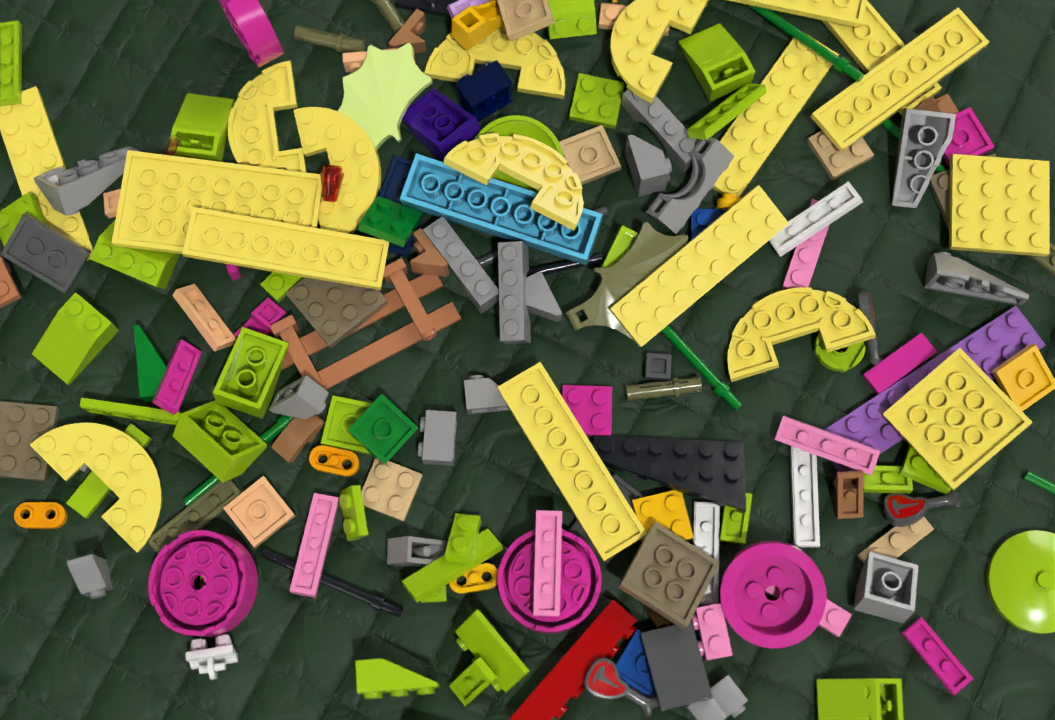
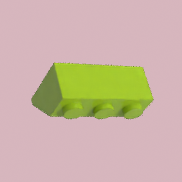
(145, 265)
(218, 440)
(486, 643)

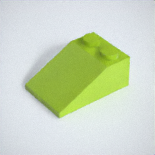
(572, 18)
(74, 338)
(251, 373)

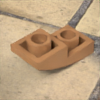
(296, 435)

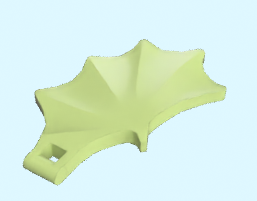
(382, 91)

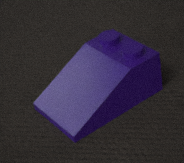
(440, 123)

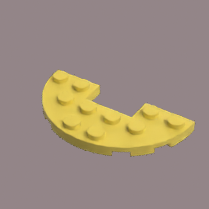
(638, 35)
(535, 57)
(253, 123)
(346, 147)
(528, 162)
(789, 316)
(119, 464)

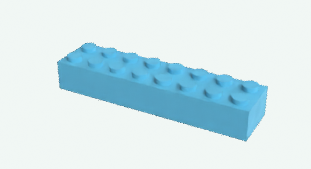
(496, 210)

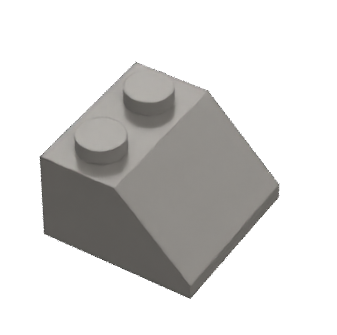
(647, 166)
(887, 588)

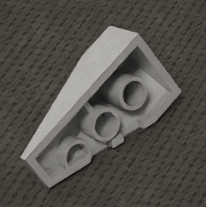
(920, 149)
(80, 185)
(962, 278)

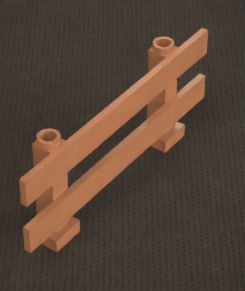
(404, 295)

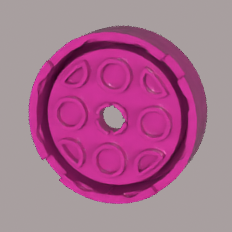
(253, 30)
(578, 585)
(224, 598)
(776, 621)

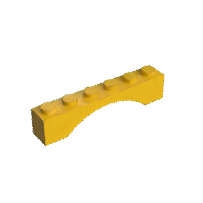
(476, 23)

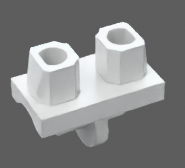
(211, 659)

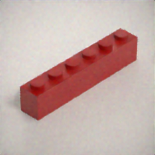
(568, 675)

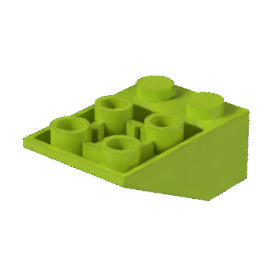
(717, 61)
(202, 127)
(382, 676)
(859, 699)

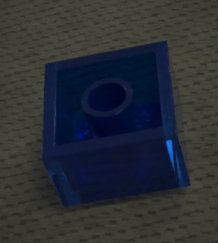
(485, 91)

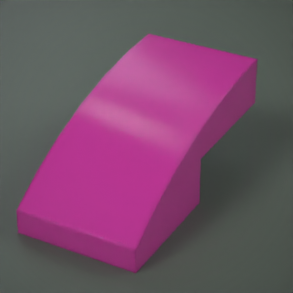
(263, 317)

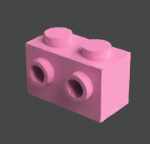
(712, 632)

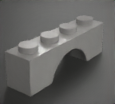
(664, 125)
(708, 162)
(463, 264)
(513, 313)

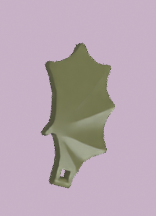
(644, 256)

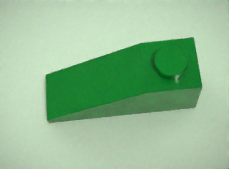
(149, 365)

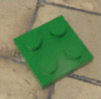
(390, 221)
(382, 429)

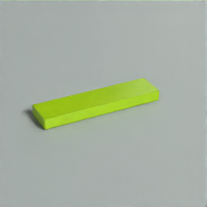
(10, 63)
(726, 111)
(129, 411)
(93, 489)
(443, 572)

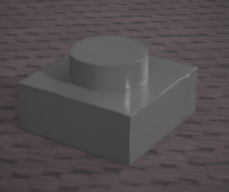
(658, 366)

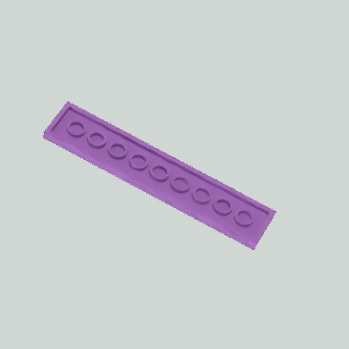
(986, 348)

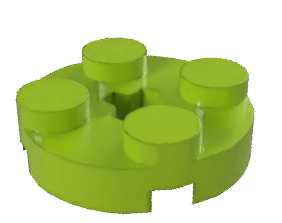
(841, 360)

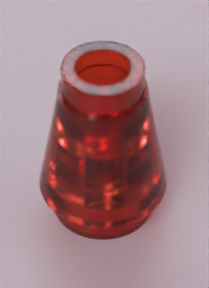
(331, 182)

